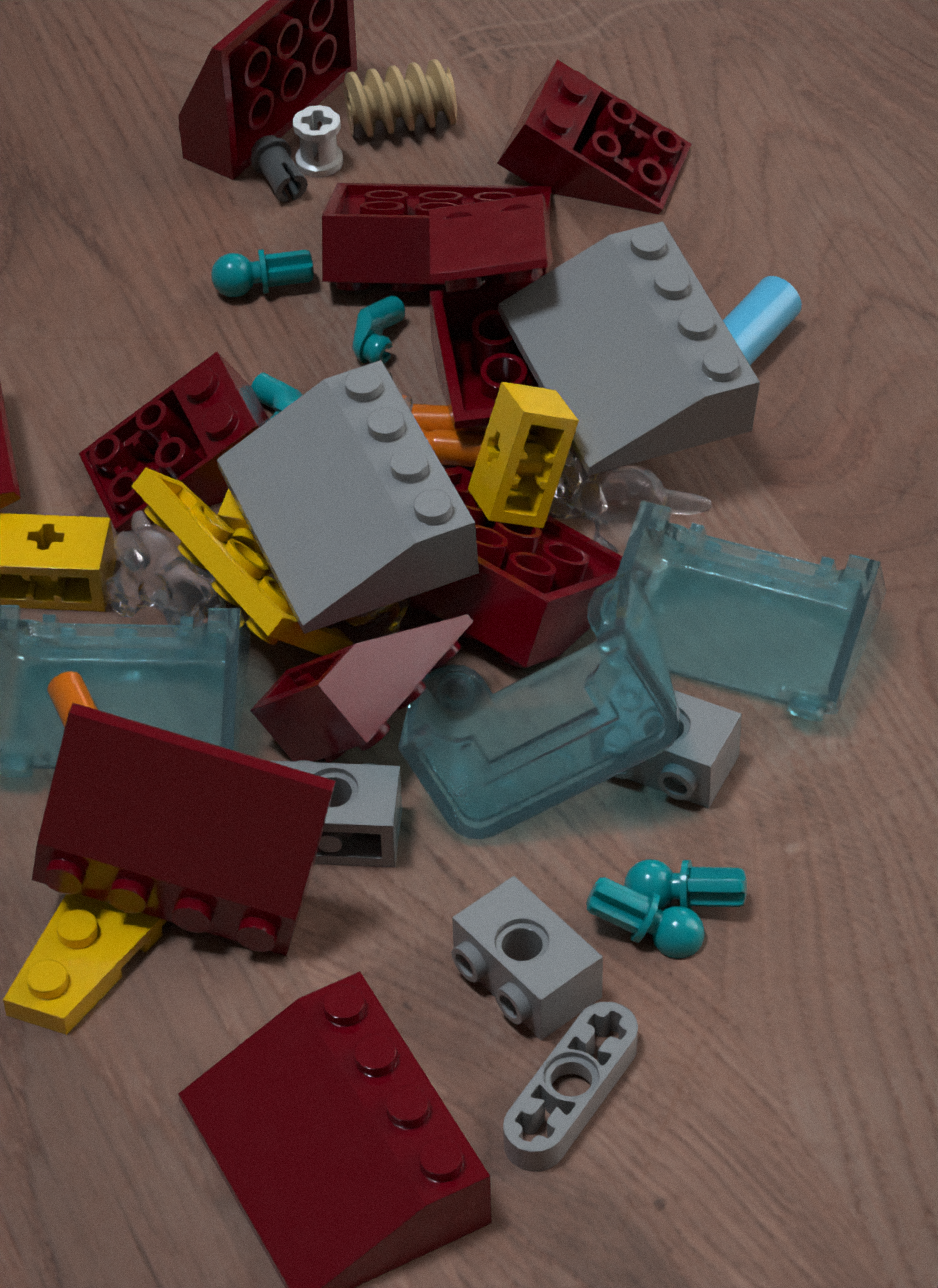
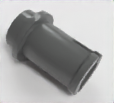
(273, 159)

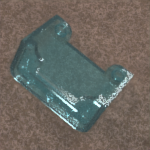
(754, 614)
(152, 674)
(551, 733)

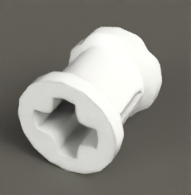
(318, 141)

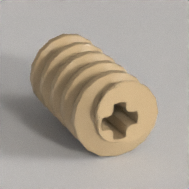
(399, 97)

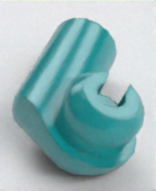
(371, 321)
(274, 392)

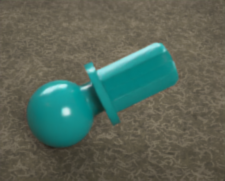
(235, 274)
(692, 885)
(674, 931)

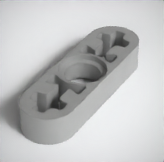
(569, 1113)

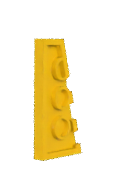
(238, 570)
(77, 961)

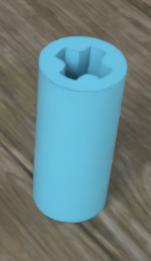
(763, 315)

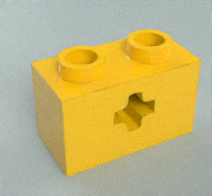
(522, 455)
(55, 561)

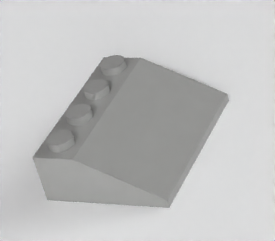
(633, 350)
(350, 500)

